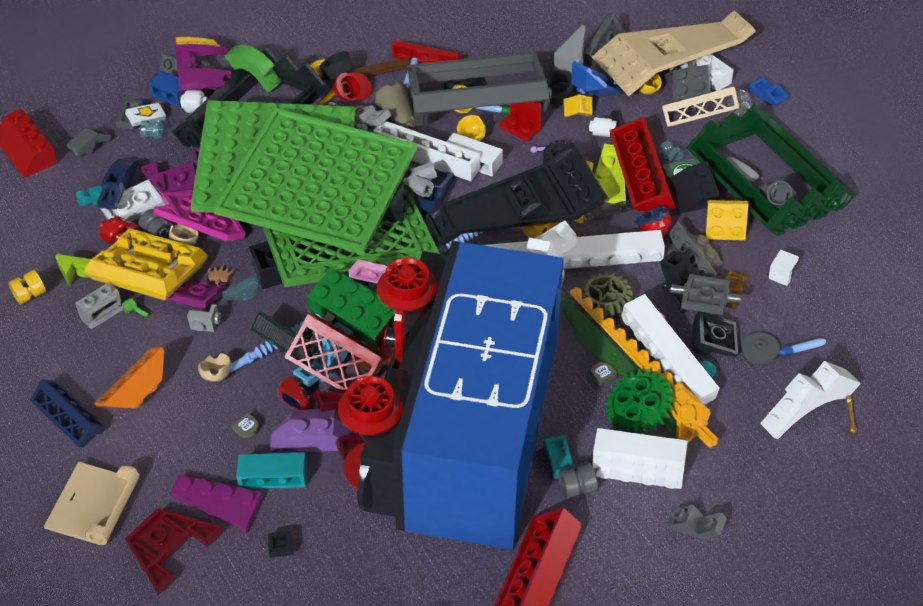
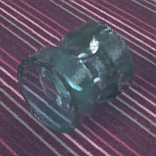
(150, 129)
(670, 152)

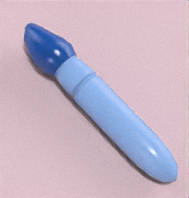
(788, 350)

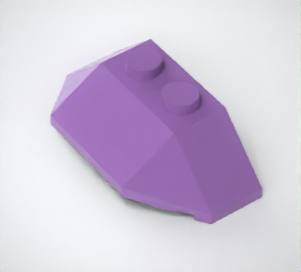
(308, 432)

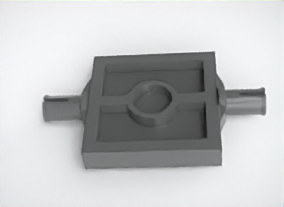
(691, 82)
(705, 294)

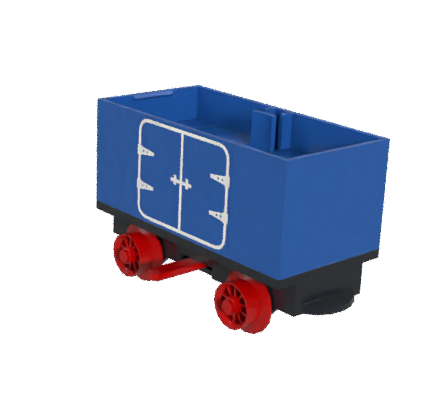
(461, 392)

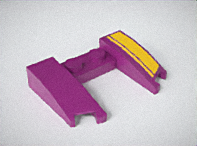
(198, 78)

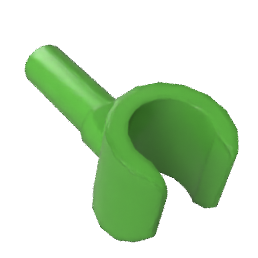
(130, 305)

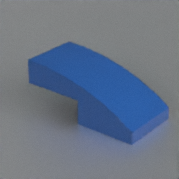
(768, 93)

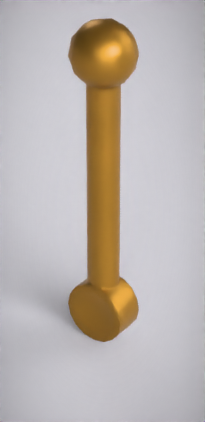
(852, 429)

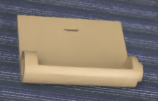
(92, 502)

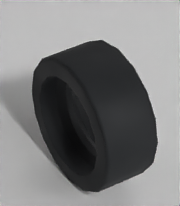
(336, 65)
(556, 77)

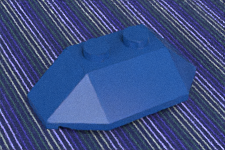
(592, 82)

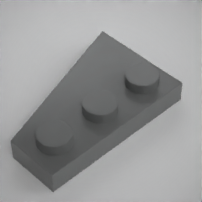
(608, 30)

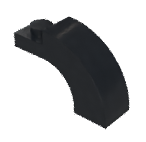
(676, 269)

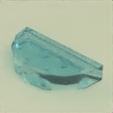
(242, 291)

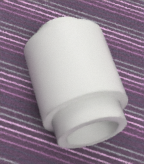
(601, 126)

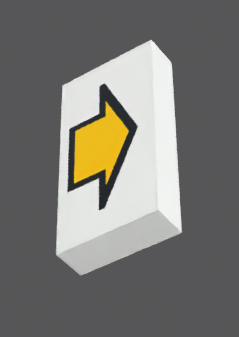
(149, 112)

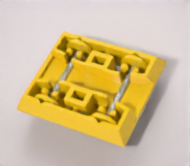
(146, 264)

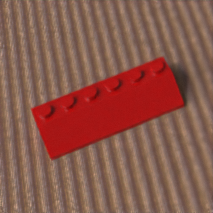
(641, 166)
(540, 560)

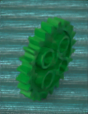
(639, 402)

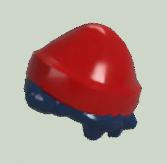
(655, 219)

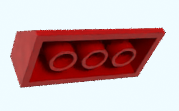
(25, 144)

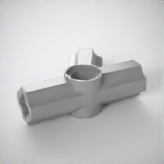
(418, 178)

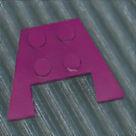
(174, 179)

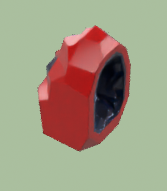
(294, 394)

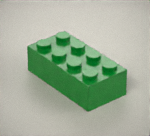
(352, 306)

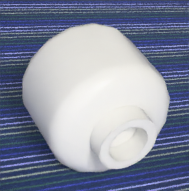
(192, 99)

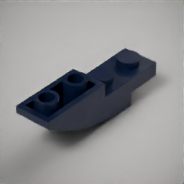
(115, 181)

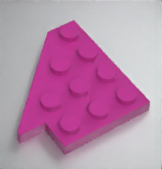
(178, 209)

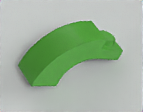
(254, 62)

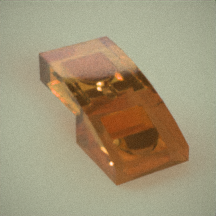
(737, 286)

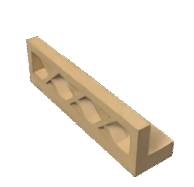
(701, 100)

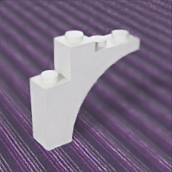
(808, 393)

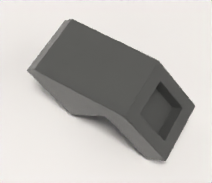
(86, 140)
(694, 523)

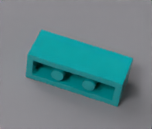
(272, 470)

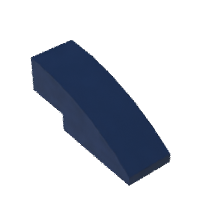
(439, 192)

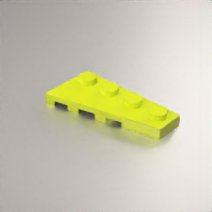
(610, 175)

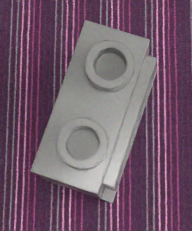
(95, 302)

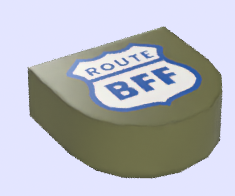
(603, 373)
(246, 426)

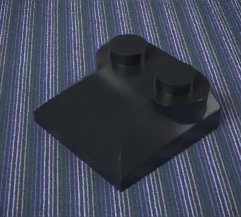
(714, 335)

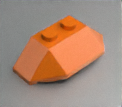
(136, 382)

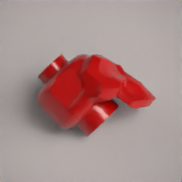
(115, 227)

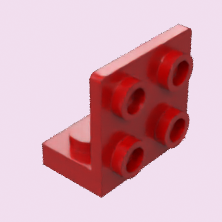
(523, 120)

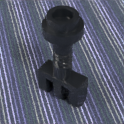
(449, 84)

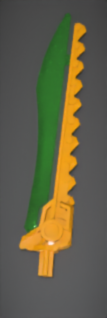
(688, 409)

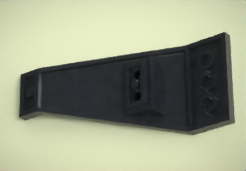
(554, 191)

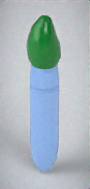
(505, 109)

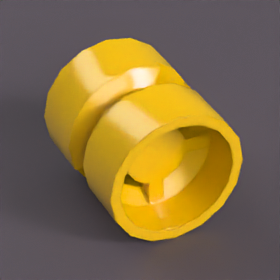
(26, 287)

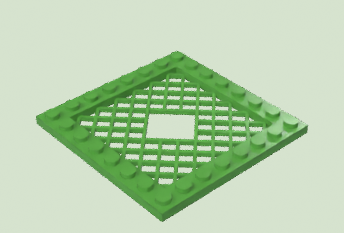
(311, 272)

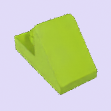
(72, 267)

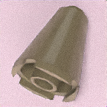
(398, 102)

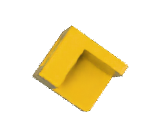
(578, 105)

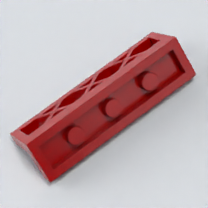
(424, 54)

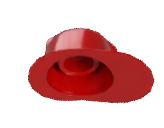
(352, 87)

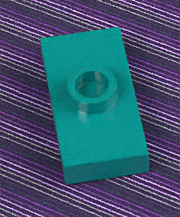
(558, 454)

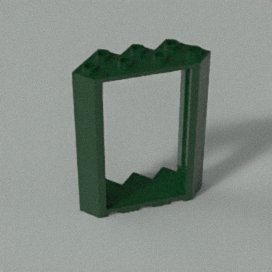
(827, 190)

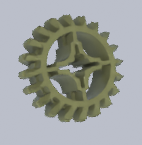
(607, 293)

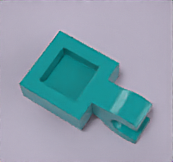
(90, 197)

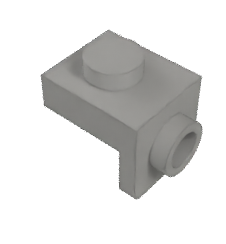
(204, 320)

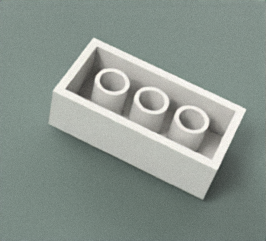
(639, 458)

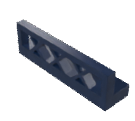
(66, 402)

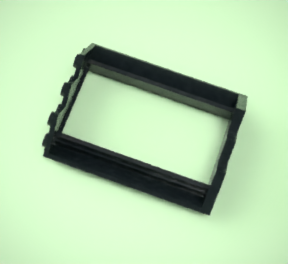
(304, 79)

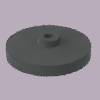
(760, 348)

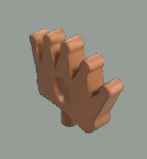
(220, 275)

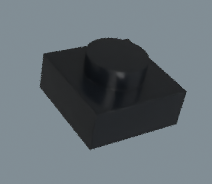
(280, 544)

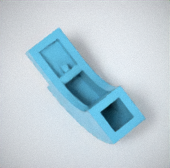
(308, 378)

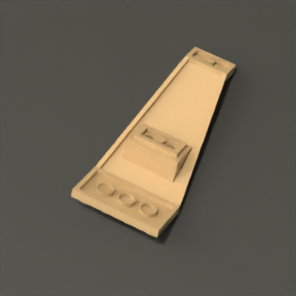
(637, 56)

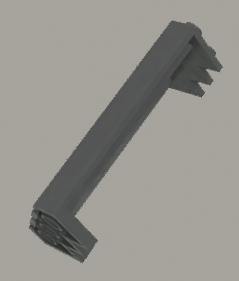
(479, 95)

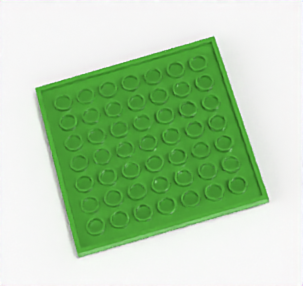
(229, 135)
(317, 180)

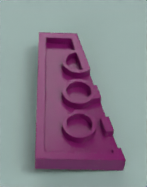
(197, 295)
(230, 503)

